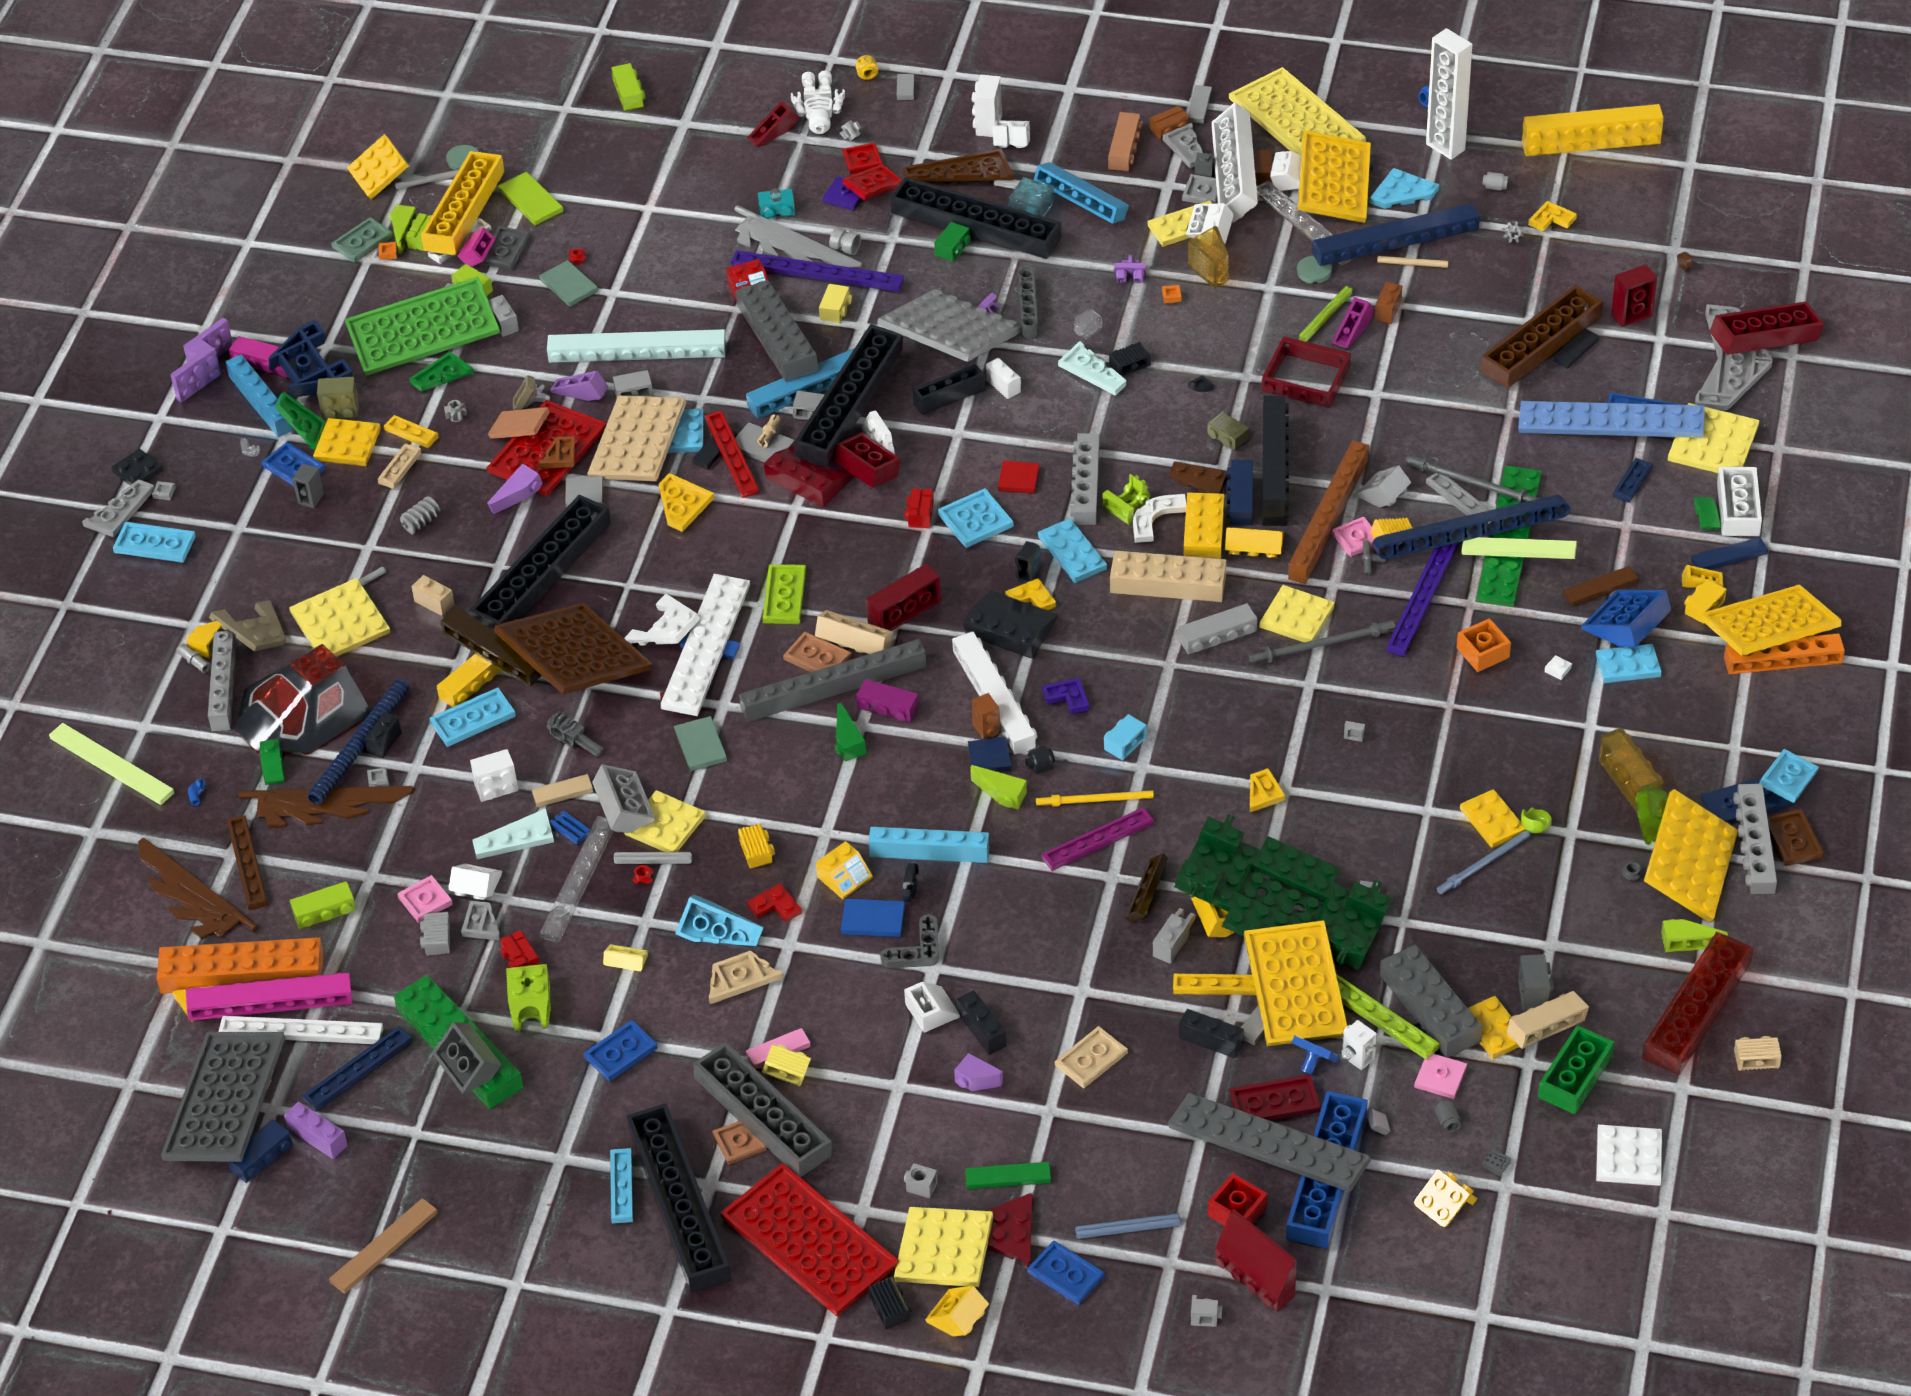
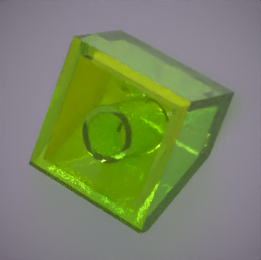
(1650, 809)

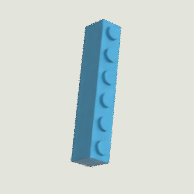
(1082, 193)
(257, 394)

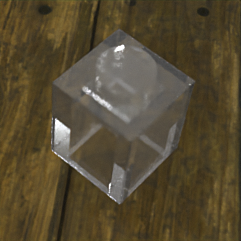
(1087, 324)

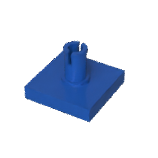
(1314, 1053)

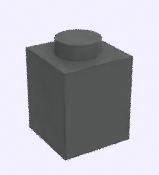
(1204, 164)

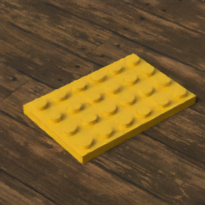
(1334, 176)
(1770, 620)
(1691, 855)
(1295, 982)

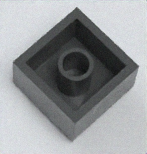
(1534, 981)

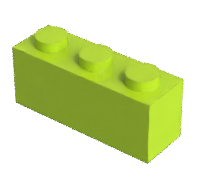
(628, 86)
(322, 905)

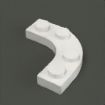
(1151, 510)

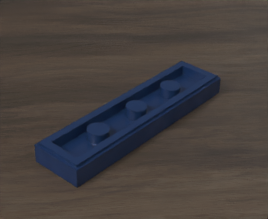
(1730, 554)

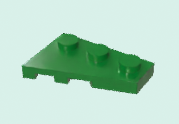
(441, 371)
(302, 419)

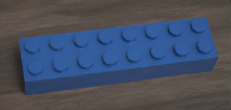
(1315, 1202)

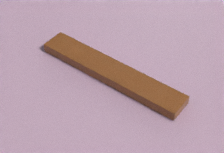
(383, 1246)

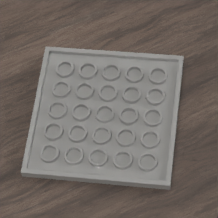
(950, 325)

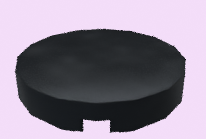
(910, 882)

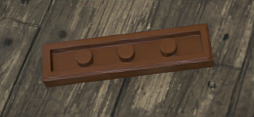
(1600, 586)

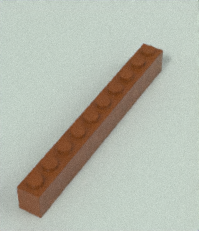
(1328, 512)

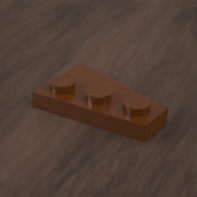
(1200, 477)

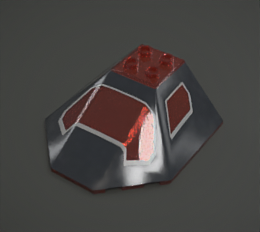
(302, 704)

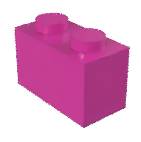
(476, 247)

